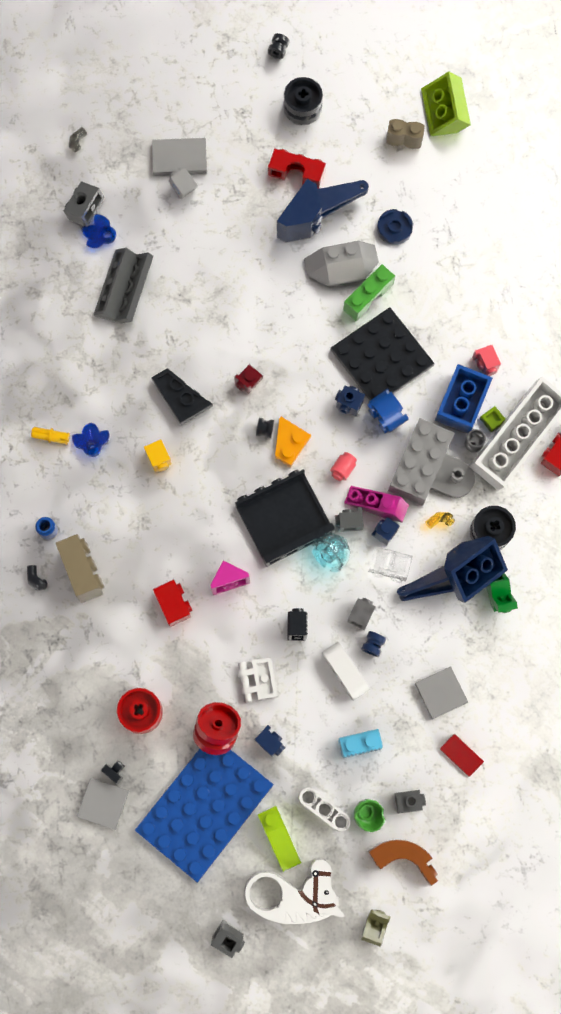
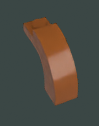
(400, 849)

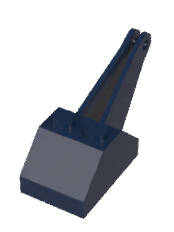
(311, 205)
(466, 572)

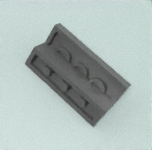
(123, 286)

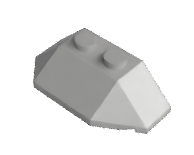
(342, 263)

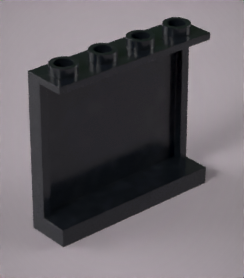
(283, 517)

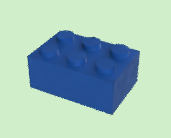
(463, 399)

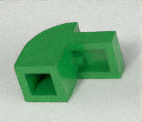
(500, 595)

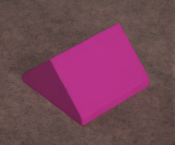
(229, 578)

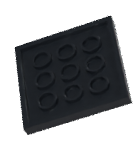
(382, 355)

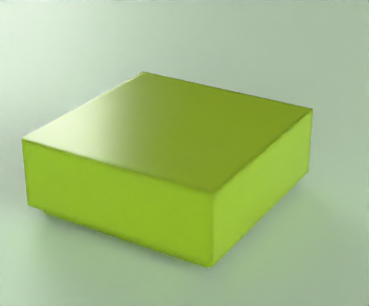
(492, 419)

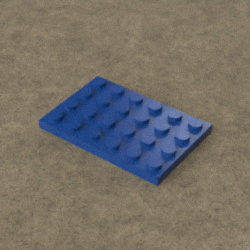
(203, 810)

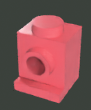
(487, 360)

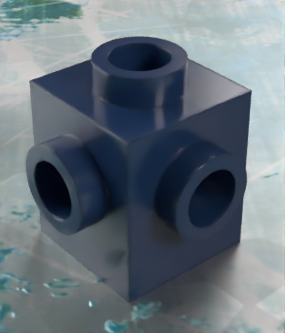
(349, 400)

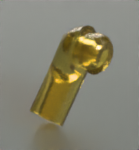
(438, 517)

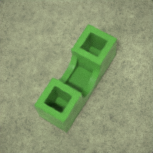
(376, 284)

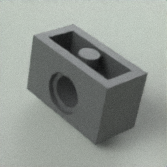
(83, 204)

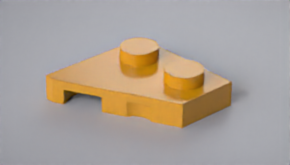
(290, 441)

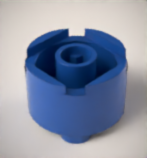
(387, 410)

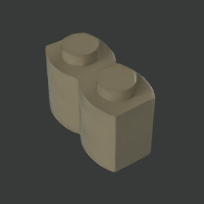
(405, 133)

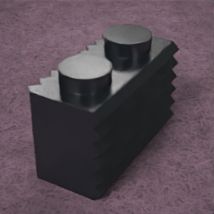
(297, 625)

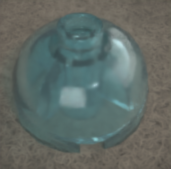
(331, 551)

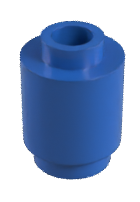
(42, 524)

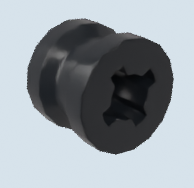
(264, 427)

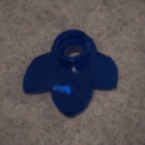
(97, 231)
(91, 437)

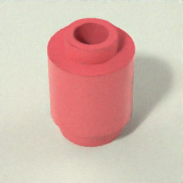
(343, 466)

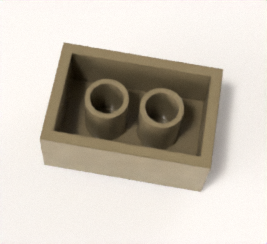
(80, 568)

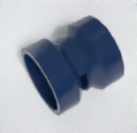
(373, 644)

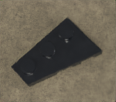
(179, 396)

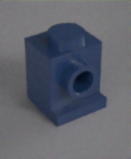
(385, 530)
(270, 742)

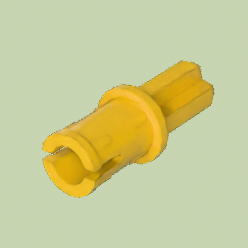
(50, 435)

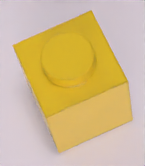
(158, 456)

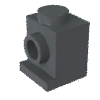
(349, 520)
(402, 801)
(226, 945)

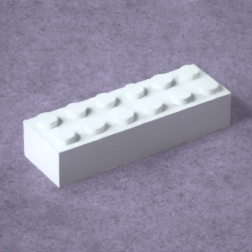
(518, 434)

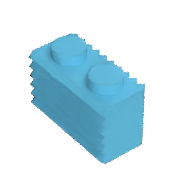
(360, 743)

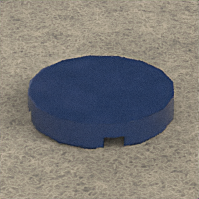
(395, 226)

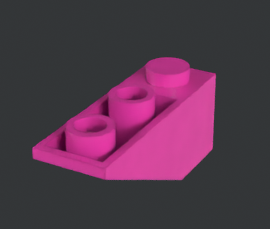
(377, 503)

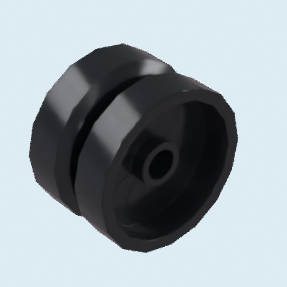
(303, 100)
(497, 518)

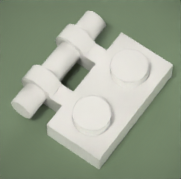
(264, 679)

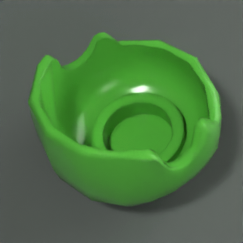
(369, 815)

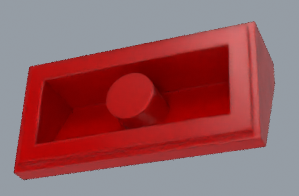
(461, 755)

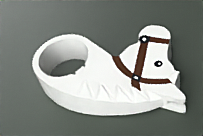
(304, 904)

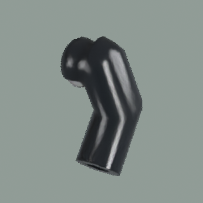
(33, 580)

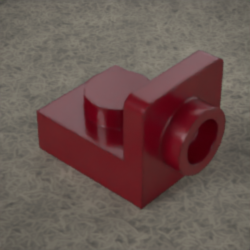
(247, 379)

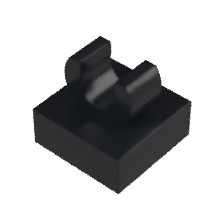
(113, 772)

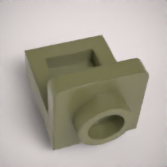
(375, 927)

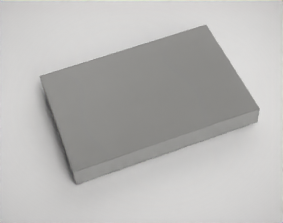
(179, 153)

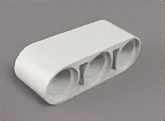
(345, 671)
(334, 811)

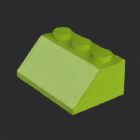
(446, 105)

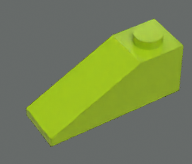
(279, 838)

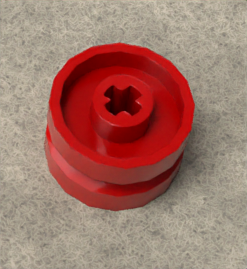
(129, 705)
(216, 728)

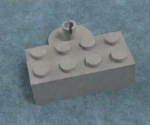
(429, 467)

